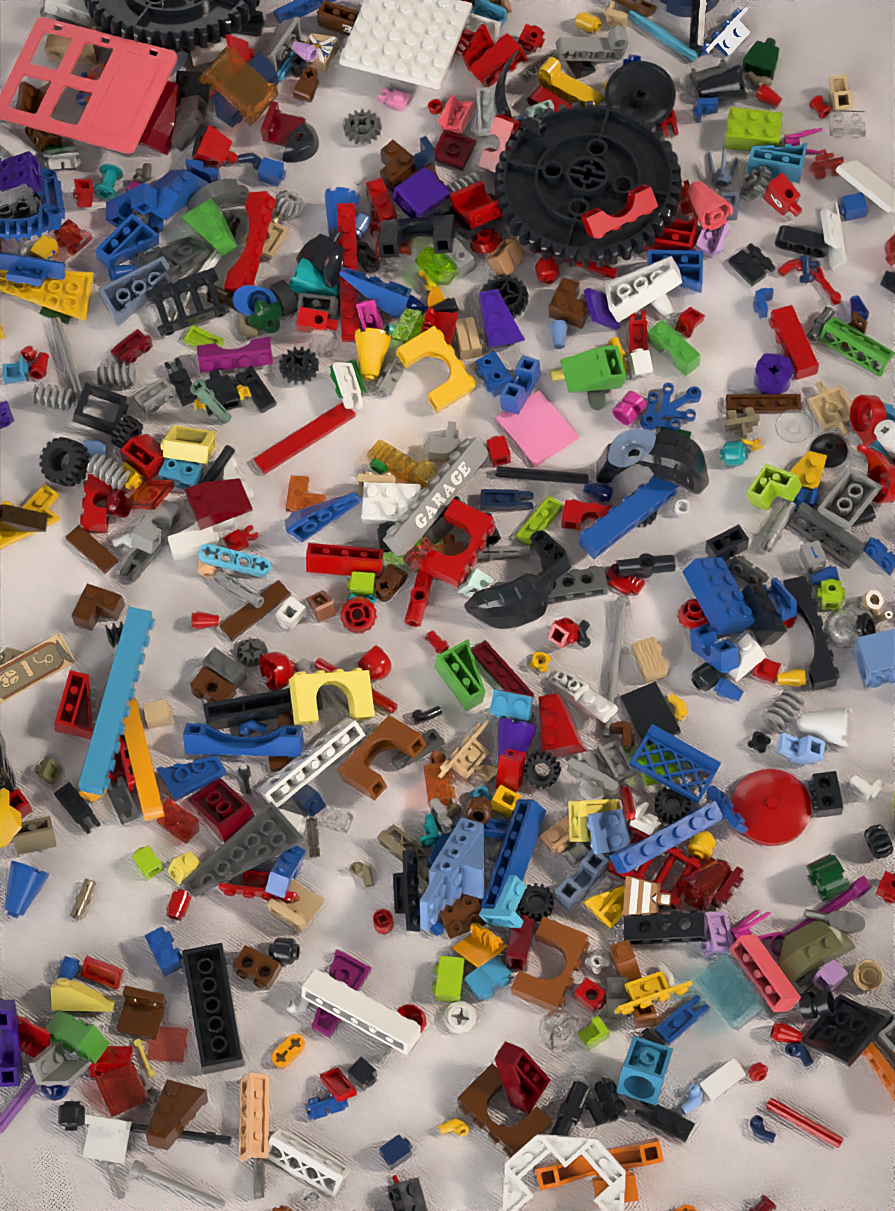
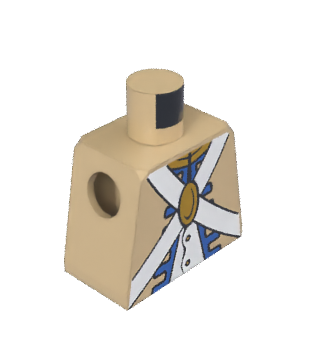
(327, 49)

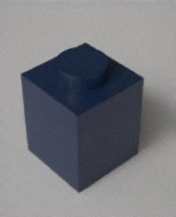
(309, 801)
(396, 1151)

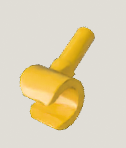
(754, 444)

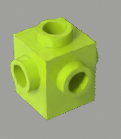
(830, 594)

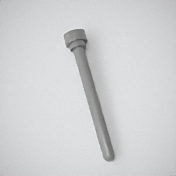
(304, 665)
(138, 1170)

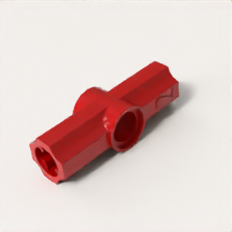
(417, 607)

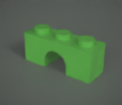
(683, 354)

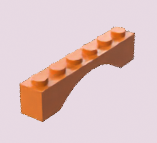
(628, 1155)

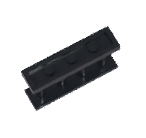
(174, 290)

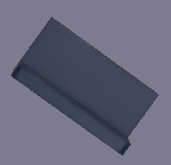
(426, 155)

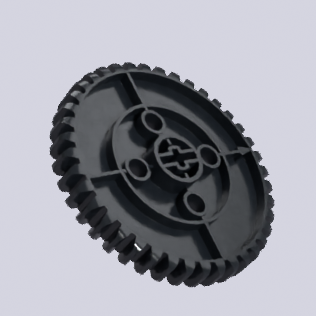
(172, 22)
(582, 165)

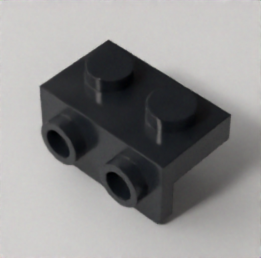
(407, 1196)

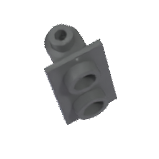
(744, 570)

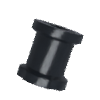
(298, 65)

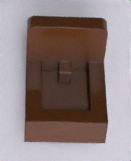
(624, 728)

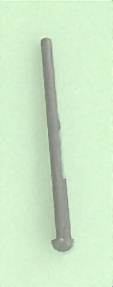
(616, 637)

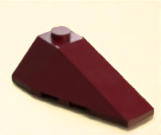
(161, 123)

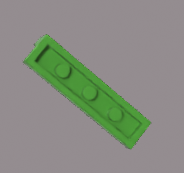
(857, 342)

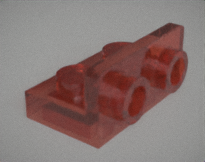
(178, 821)

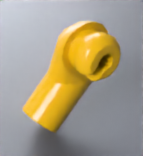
(429, 283)
(680, 705)

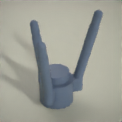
(721, 177)

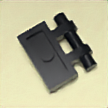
(748, 268)

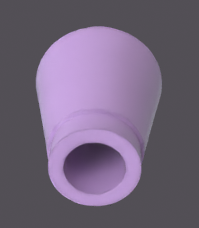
(306, 51)

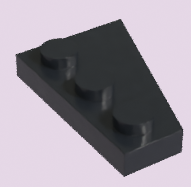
(22, 209)

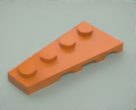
(881, 1067)

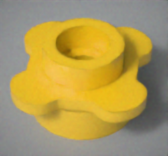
(540, 656)

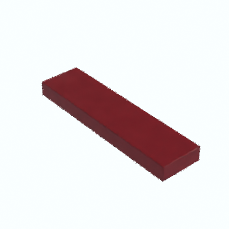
(499, 670)

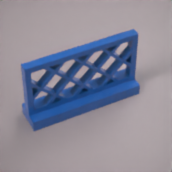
(679, 749)

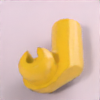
(454, 1125)

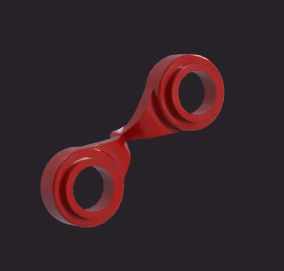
(878, 466)

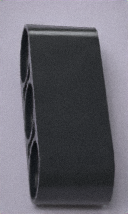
(801, 241)

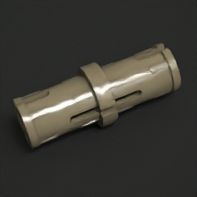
(83, 899)

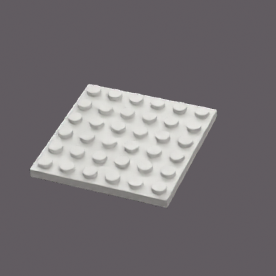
(406, 39)

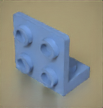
(608, 831)

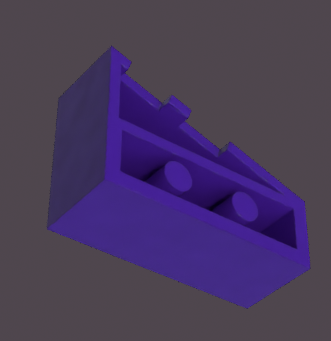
(497, 320)

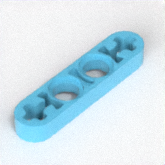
(234, 557)

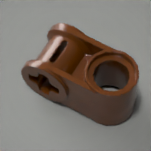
(307, 85)
(390, 582)

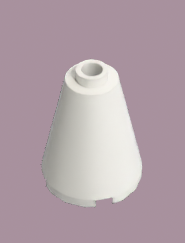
(827, 725)

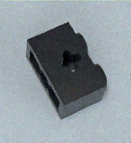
(727, 543)

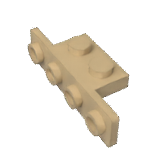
(469, 757)

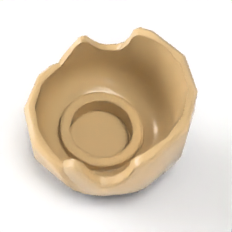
(868, 975)

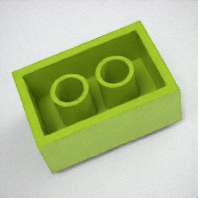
(752, 128)

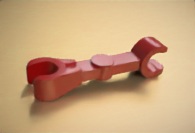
(834, 296)

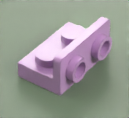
(719, 934)

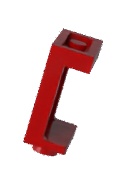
(474, 205)

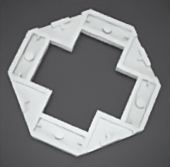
(566, 1150)

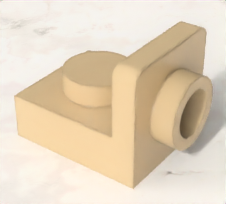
(615, 17)

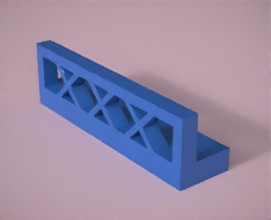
(297, 8)

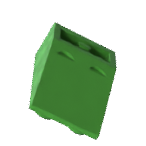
(594, 370)

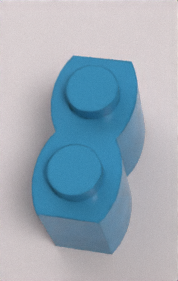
(488, 978)

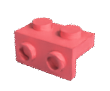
(456, 115)

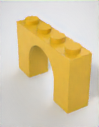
(432, 344)

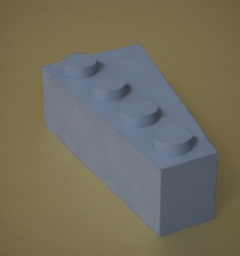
(128, 292)

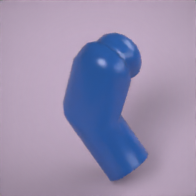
(246, 727)

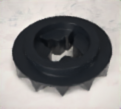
(865, 625)

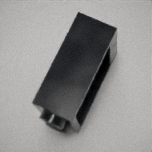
(95, 422)

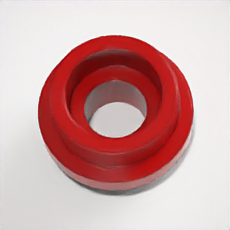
(758, 1072)

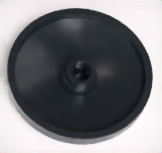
(643, 89)

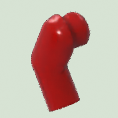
(790, 264)

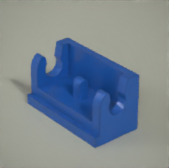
(782, 599)

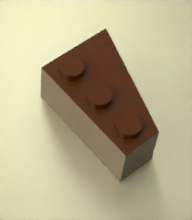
(173, 1112)

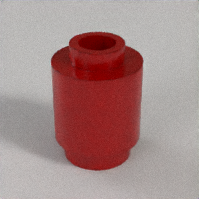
(178, 904)

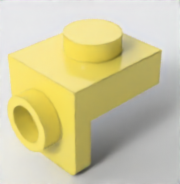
(183, 866)

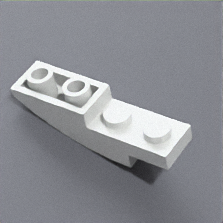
(582, 696)

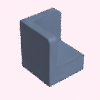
(733, 199)

